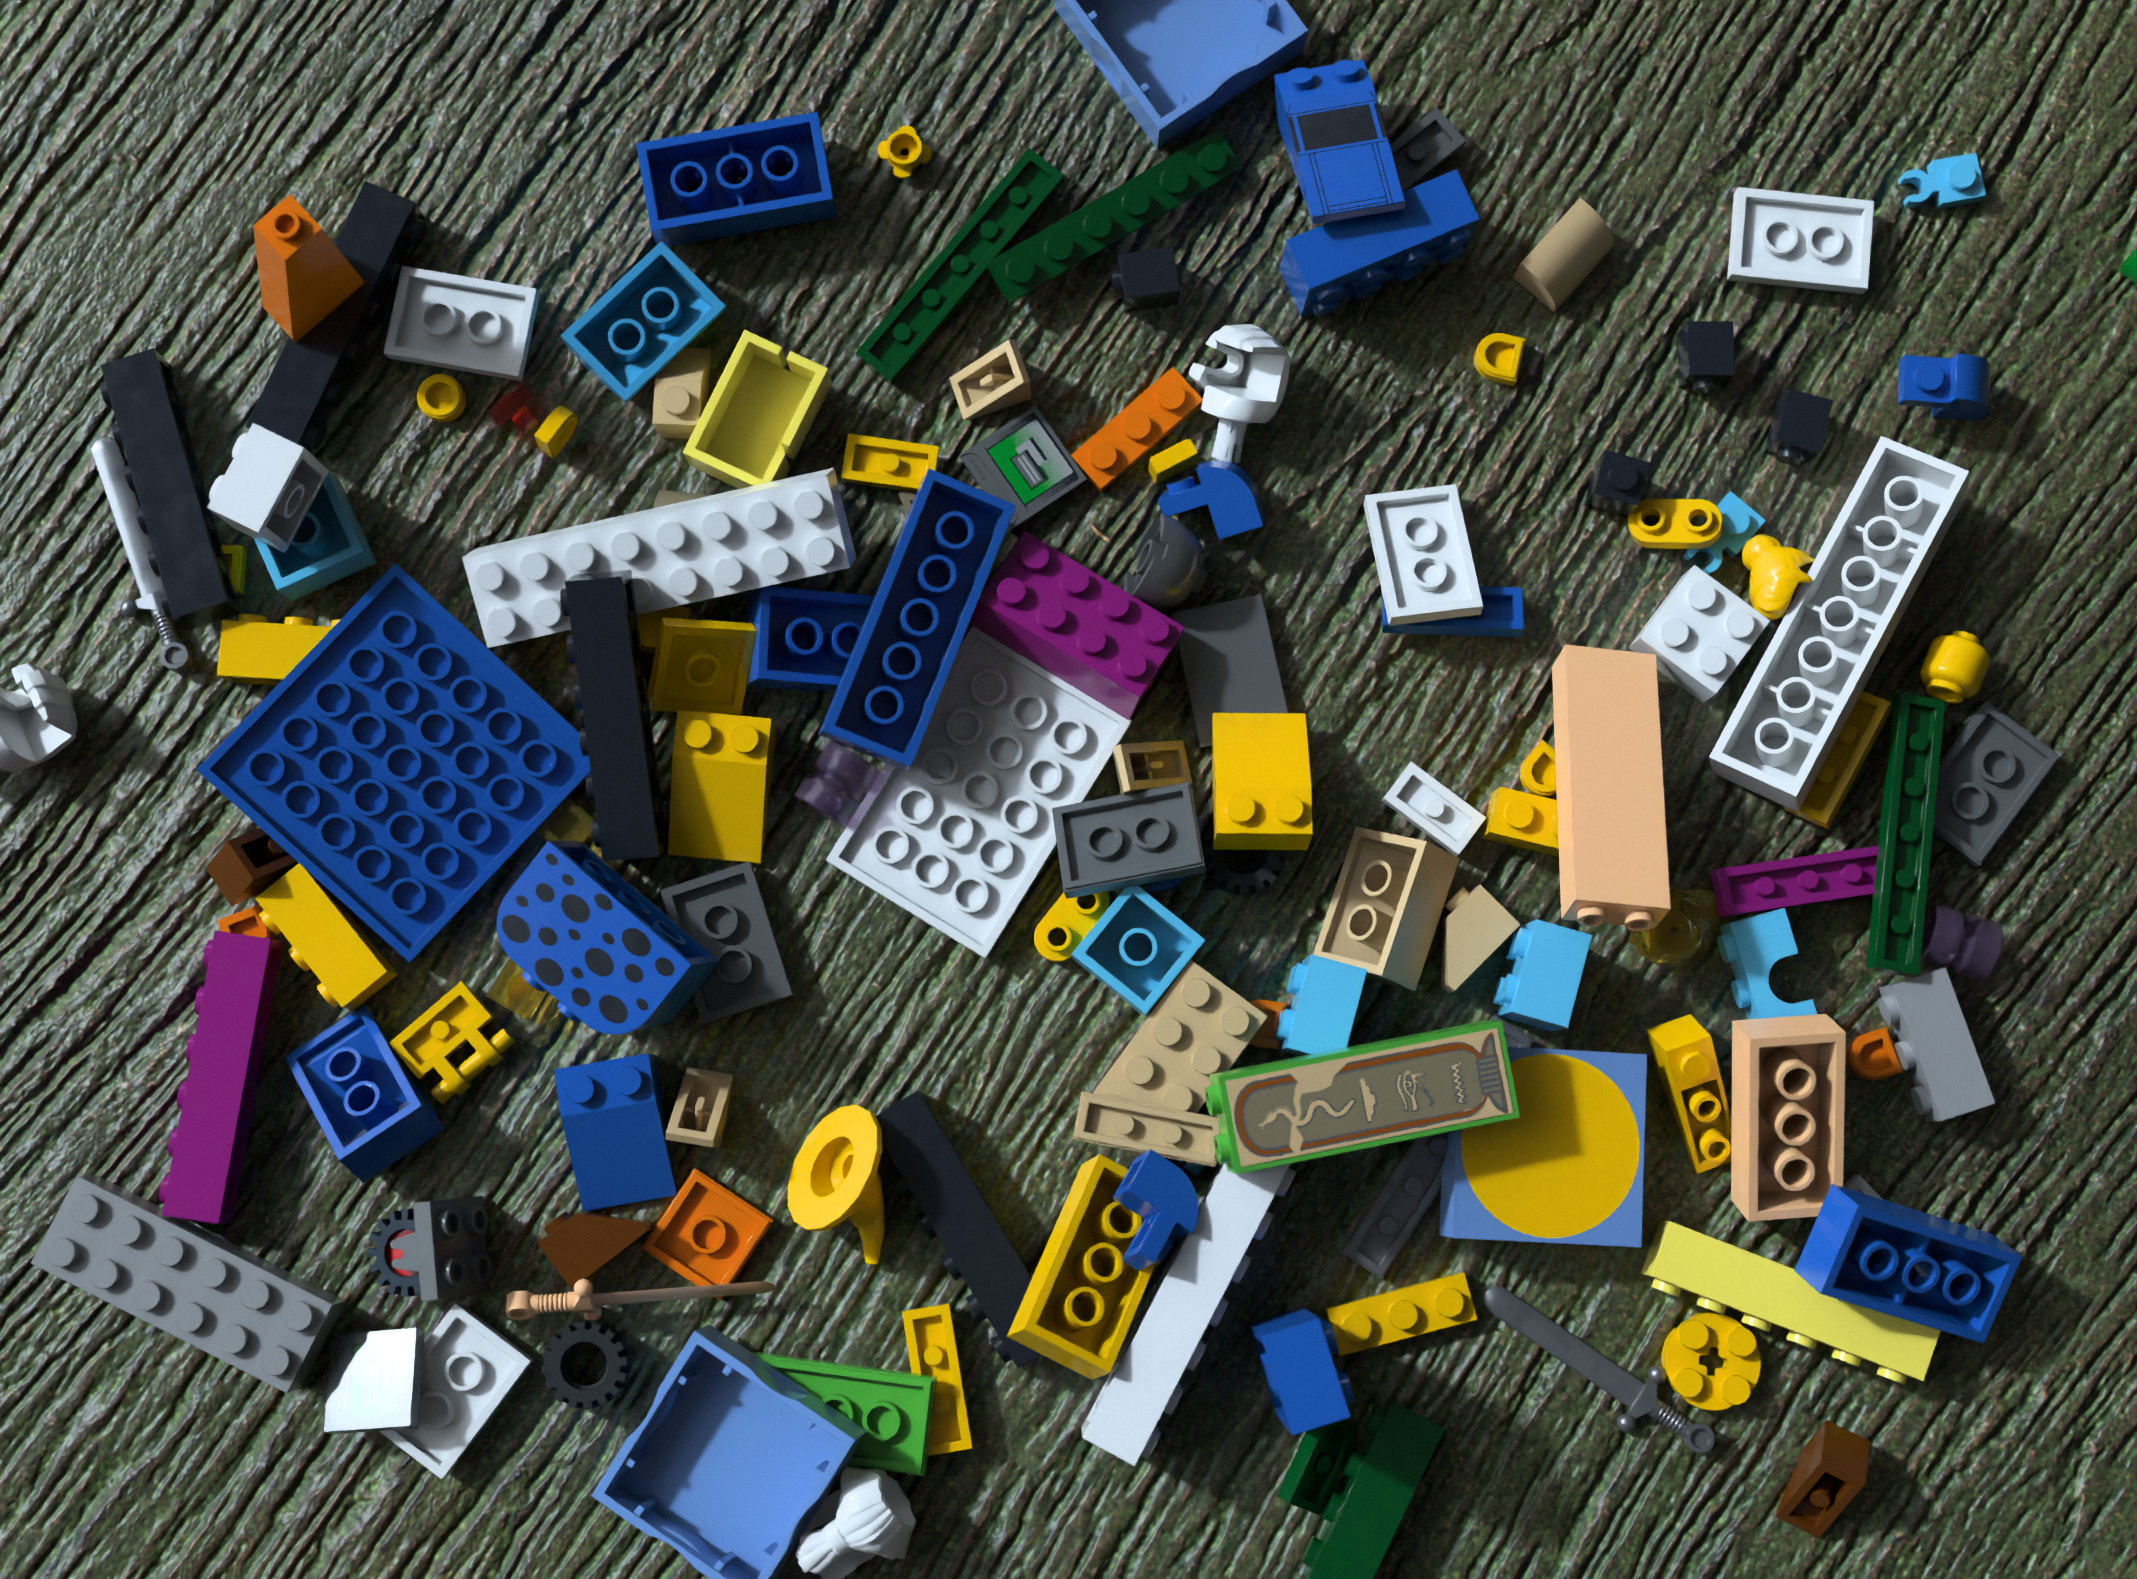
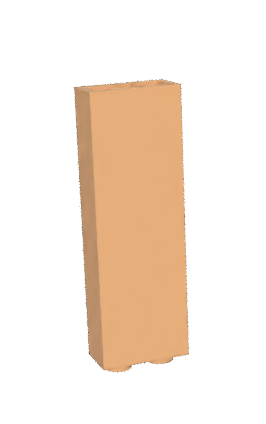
(1610, 788)

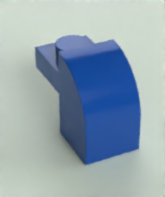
(1951, 386)
(1226, 490)
(1164, 1200)

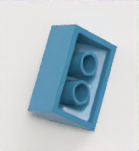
(642, 322)

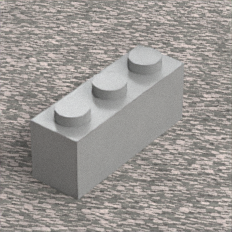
(1935, 1046)

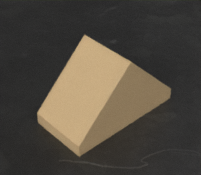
(992, 382)
(1150, 765)
(701, 1108)

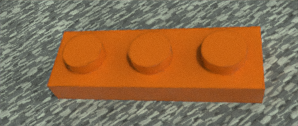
(1137, 429)

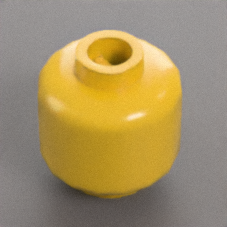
(1954, 667)

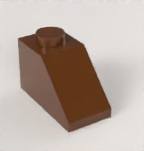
(249, 865)
(589, 1242)
(1824, 1479)

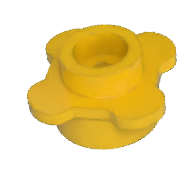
(907, 139)

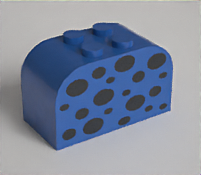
(598, 943)

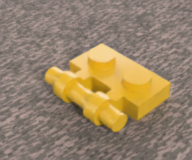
(441, 1032)

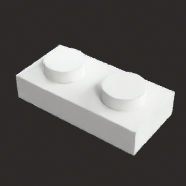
(1433, 809)

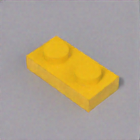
(887, 462)

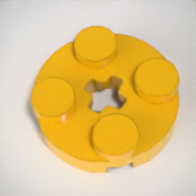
(1729, 1383)

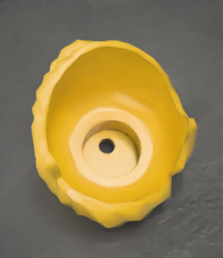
(1774, 574)

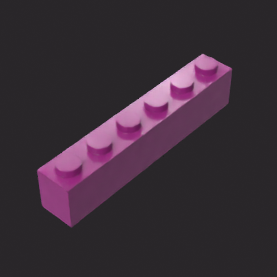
(221, 1078)

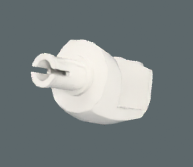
(1246, 388)
(34, 719)

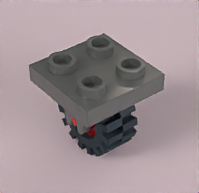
(434, 1249)

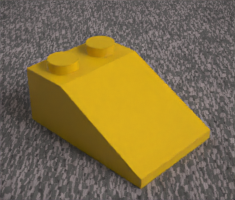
(1261, 781)
(720, 786)

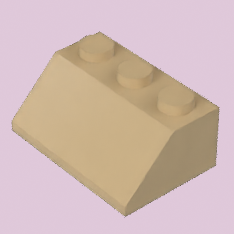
(1387, 906)

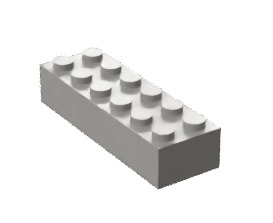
(189, 1282)

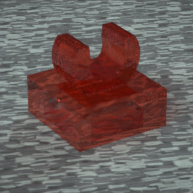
(513, 407)

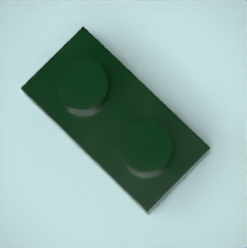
(1317, 1465)

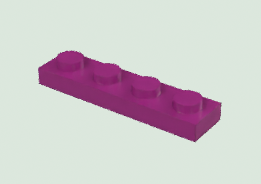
(1795, 881)

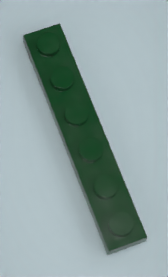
(1113, 216)
(959, 266)
(1905, 835)

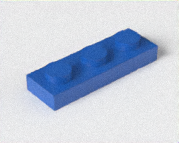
(1499, 617)

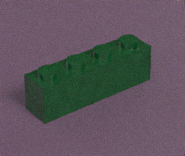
(1375, 1495)

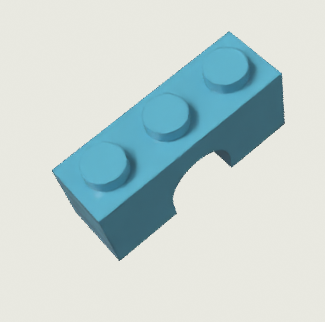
(1752, 950)

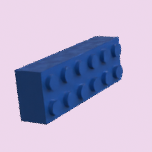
(917, 620)

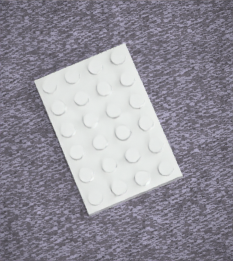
(974, 811)

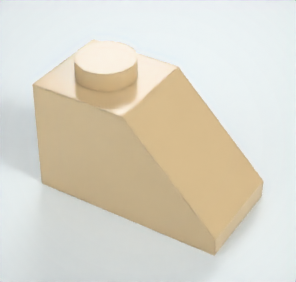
(681, 393)
(1471, 933)

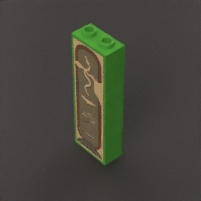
(1362, 1096)

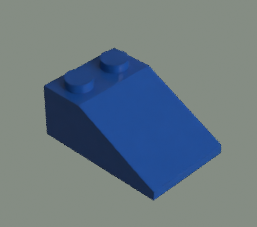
(363, 1094)
(616, 1131)

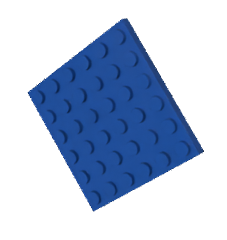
(400, 763)

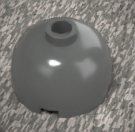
(1167, 564)

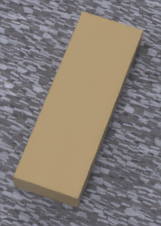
(1146, 1127)

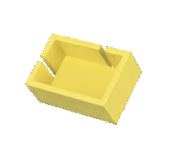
(757, 414)

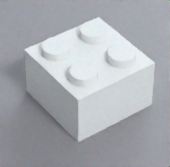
(267, 487)
(1700, 633)

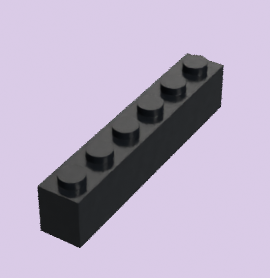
(314, 369)
(169, 490)
(615, 714)
(959, 1217)

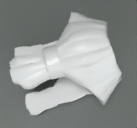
(865, 1520)

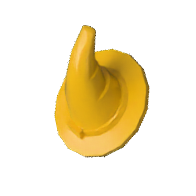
(839, 1178)

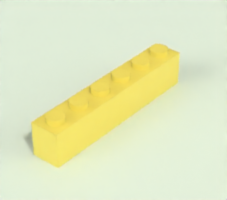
(1781, 1297)

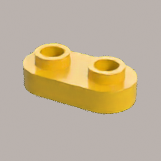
(1674, 526)
(1071, 919)

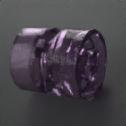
(837, 783)
(1966, 944)

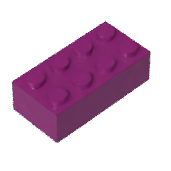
(1076, 625)

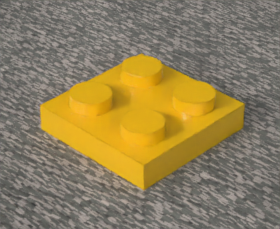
(701, 666)

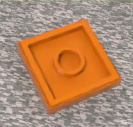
(707, 1232)

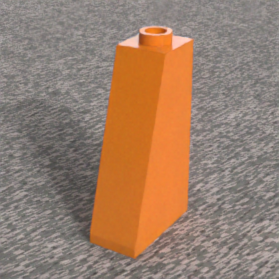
(300, 269)

